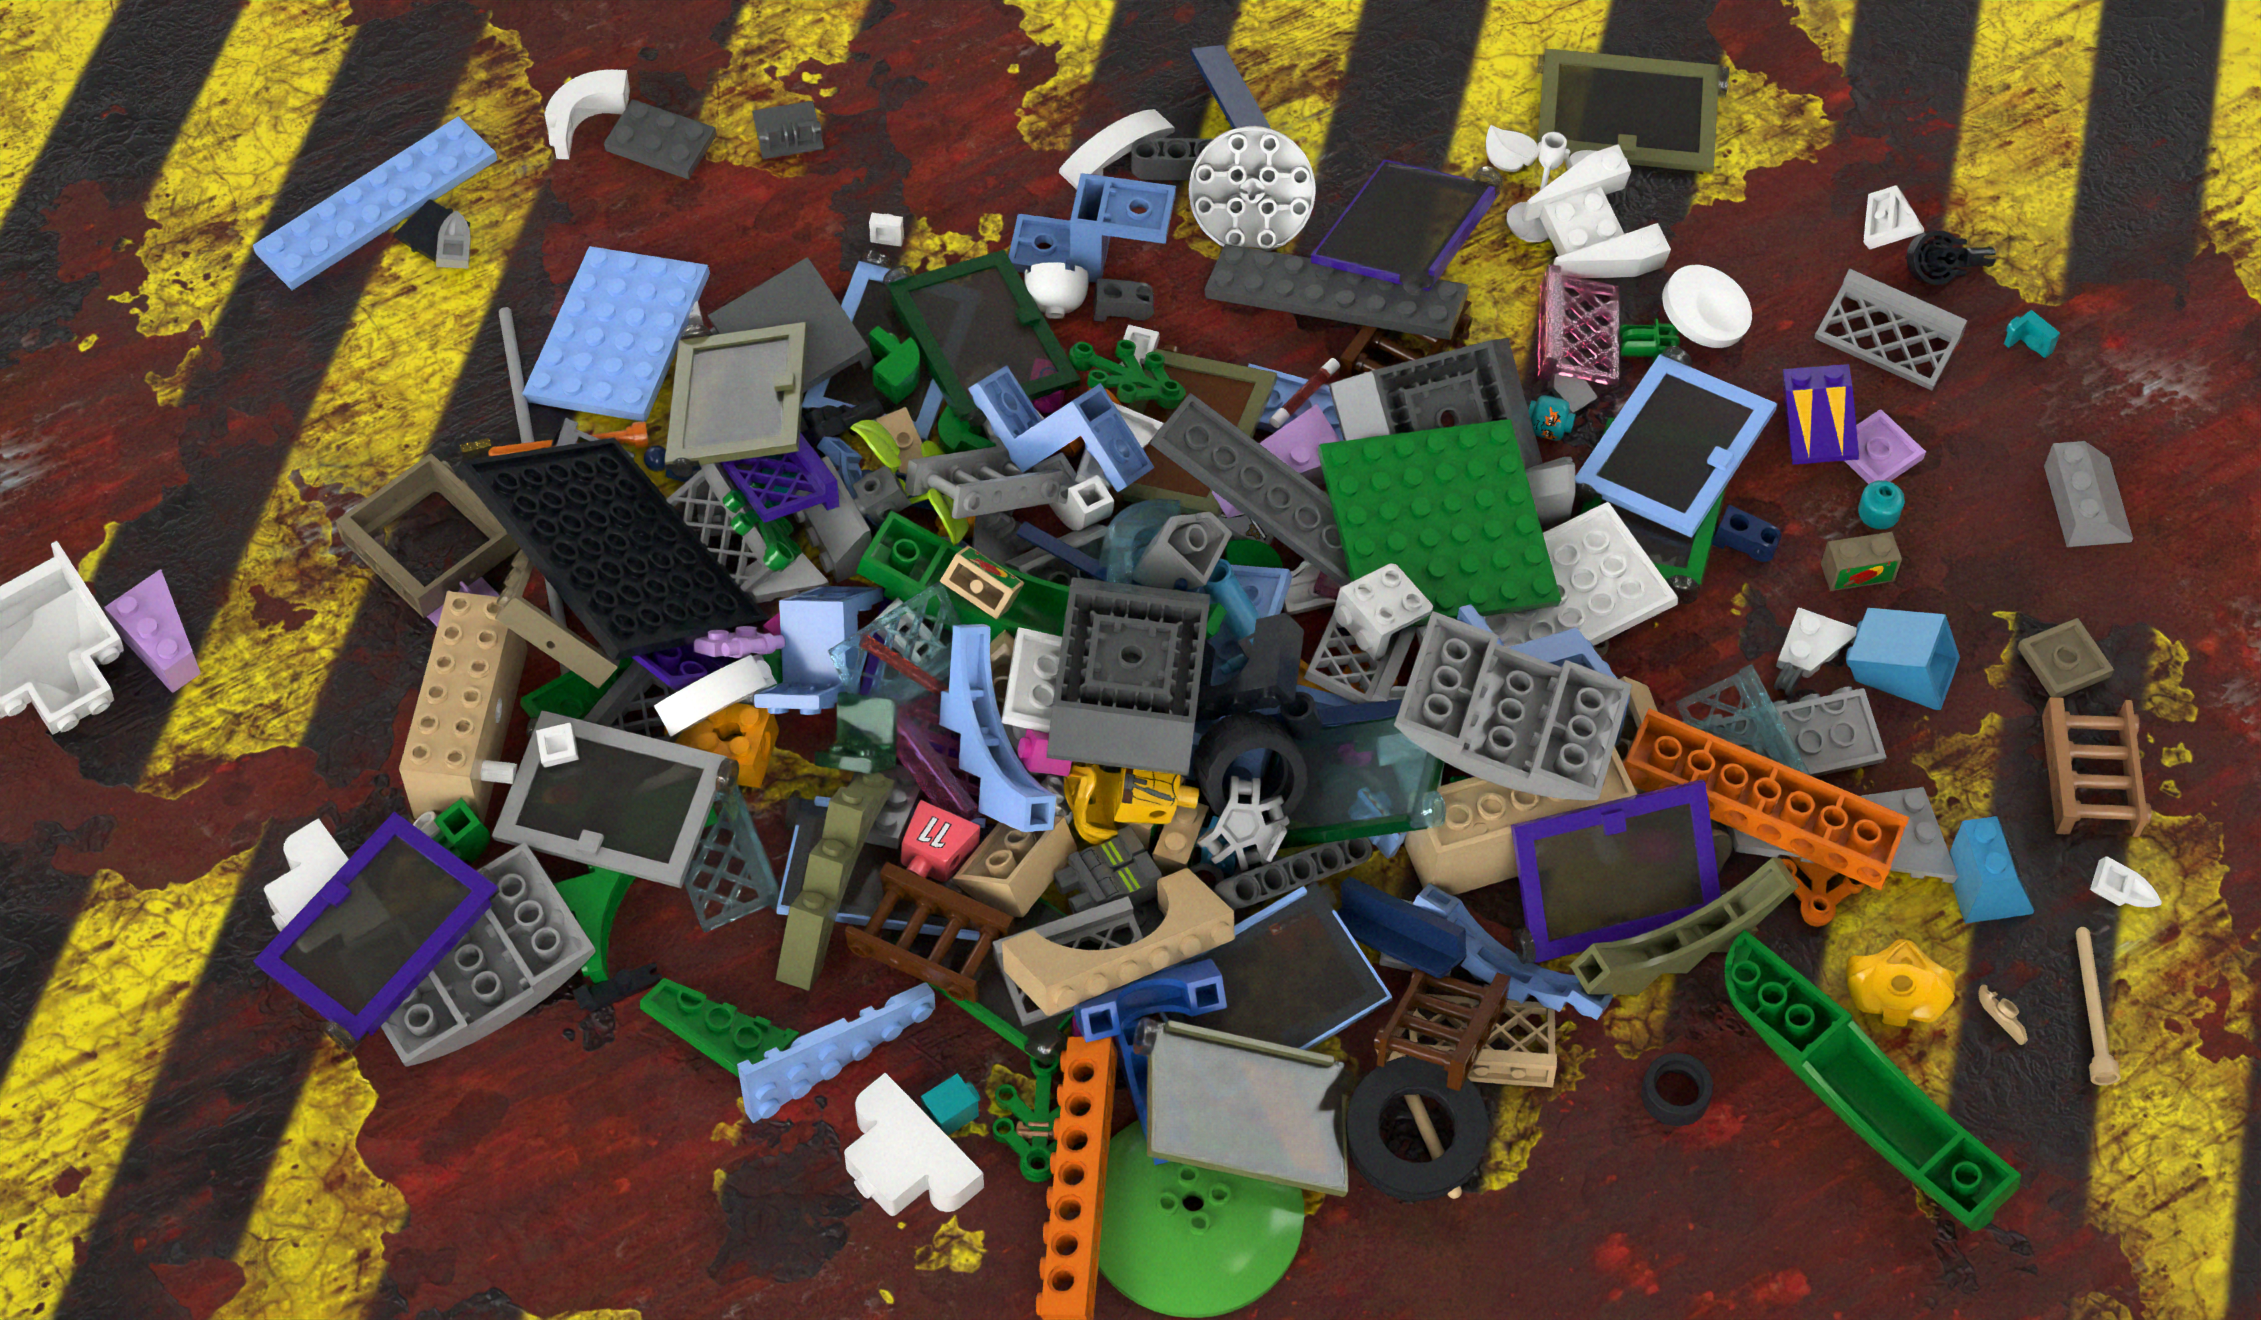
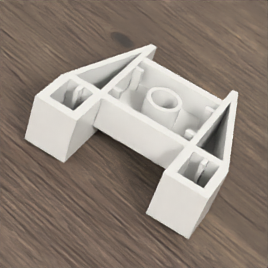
(1585, 226)

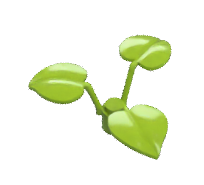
(887, 451)

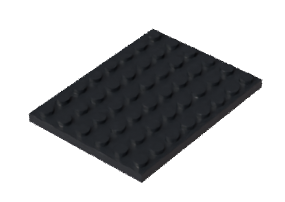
(611, 546)

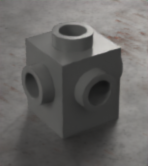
(879, 494)

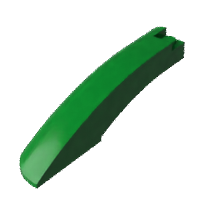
(912, 559)
(1865, 1086)

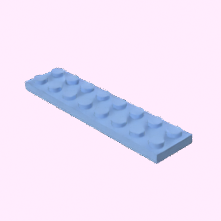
(374, 203)

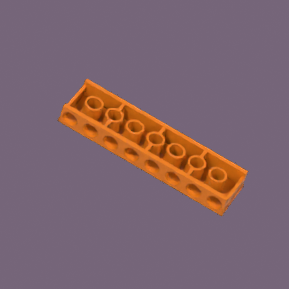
(1769, 799)

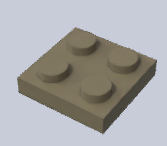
(2065, 658)

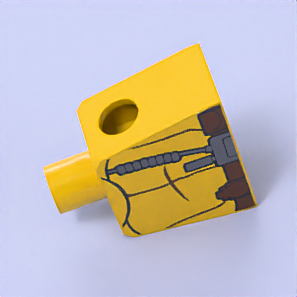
(1151, 796)

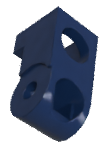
(1747, 534)

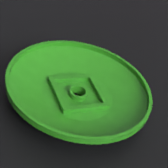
(1193, 1259)

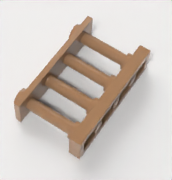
(2065, 780)

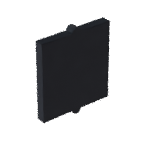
(422, 229)

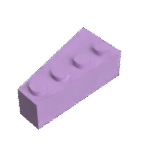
(1297, 447)

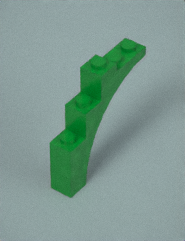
(594, 904)

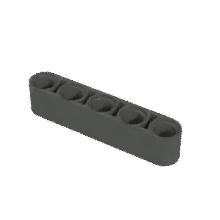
(1165, 157)
(1281, 876)

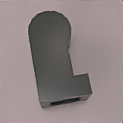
(1122, 299)

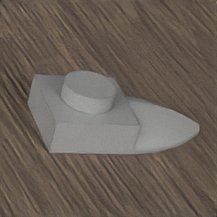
(453, 242)

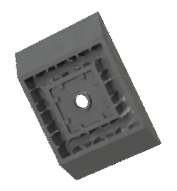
(1468, 382)
(1124, 710)

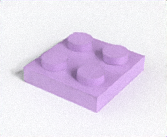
(1884, 449)

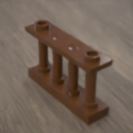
(1372, 338)
(930, 899)
(1468, 1040)

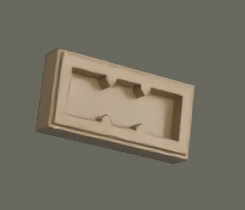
(905, 434)

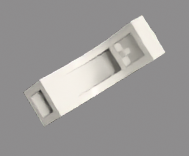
(583, 97)
(1081, 502)
(714, 693)

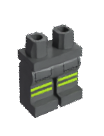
(1109, 873)

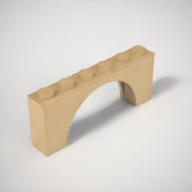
(1067, 976)

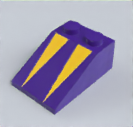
(1820, 414)

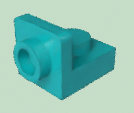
(2034, 332)

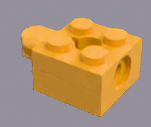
(751, 749)

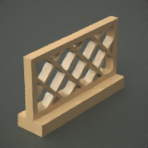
(1517, 1064)

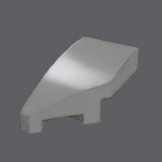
(1572, 389)

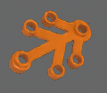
(1817, 895)

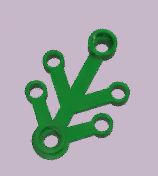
(1163, 390)
(778, 553)
(1038, 1151)

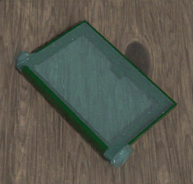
(1364, 784)

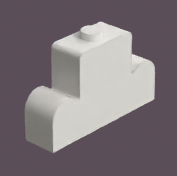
(313, 862)
(906, 1154)

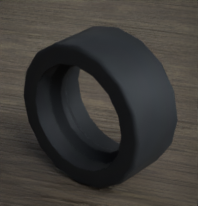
(1679, 1064)

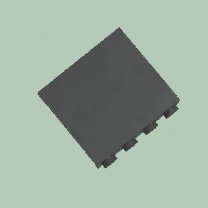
(795, 298)

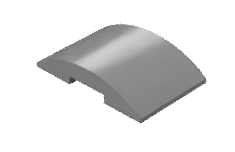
(1511, 713)
(497, 969)

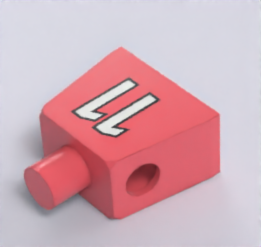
(938, 842)

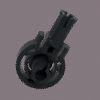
(1942, 257)
(833, 420)

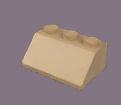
(1015, 866)

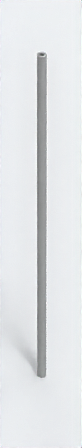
(526, 432)

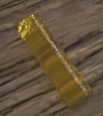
(475, 445)

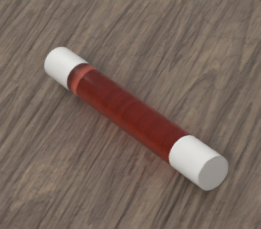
(1304, 392)

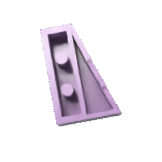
(153, 630)

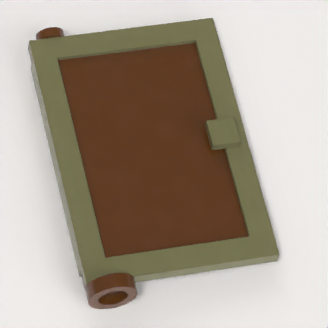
(1227, 388)

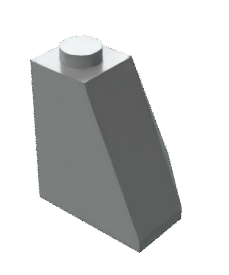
(1553, 490)
(1183, 549)

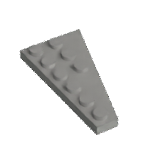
(1920, 849)

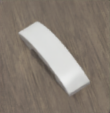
(1113, 144)

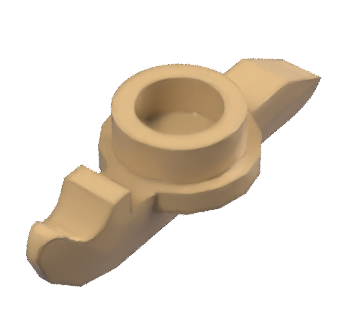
(2004, 1013)

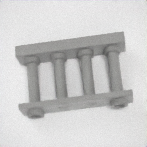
(982, 481)

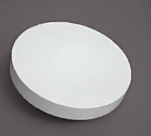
(1707, 306)

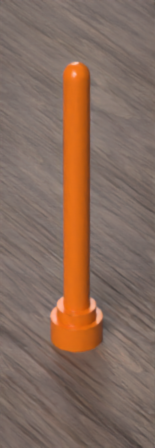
(633, 435)

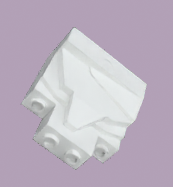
(52, 645)

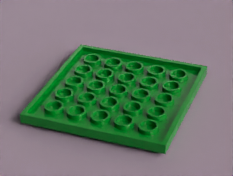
(1447, 513)

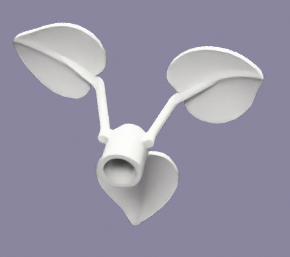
(1510, 151)

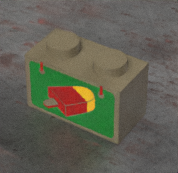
(1861, 561)

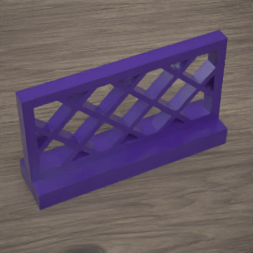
(811, 477)

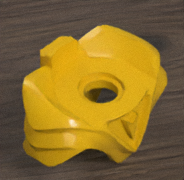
(1095, 820)
(1900, 984)

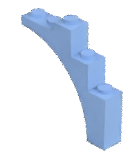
(985, 751)

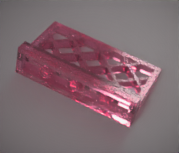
(1552, 343)
(929, 766)

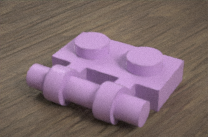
(738, 644)

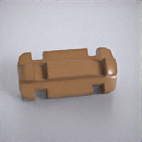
(1023, 1131)

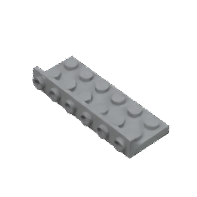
(1828, 731)

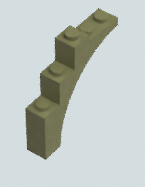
(828, 870)
(1635, 962)

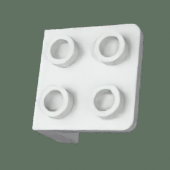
(1379, 607)

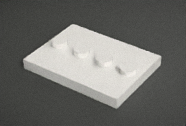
(1034, 679)

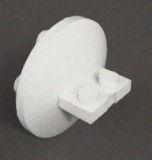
(1252, 188)

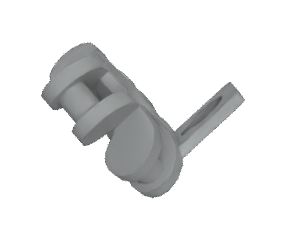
(1244, 826)

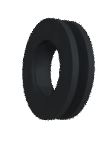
(1395, 1175)

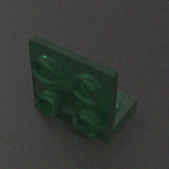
(864, 735)

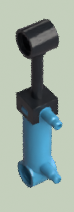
(1223, 586)

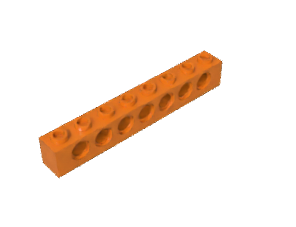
(1088, 1196)

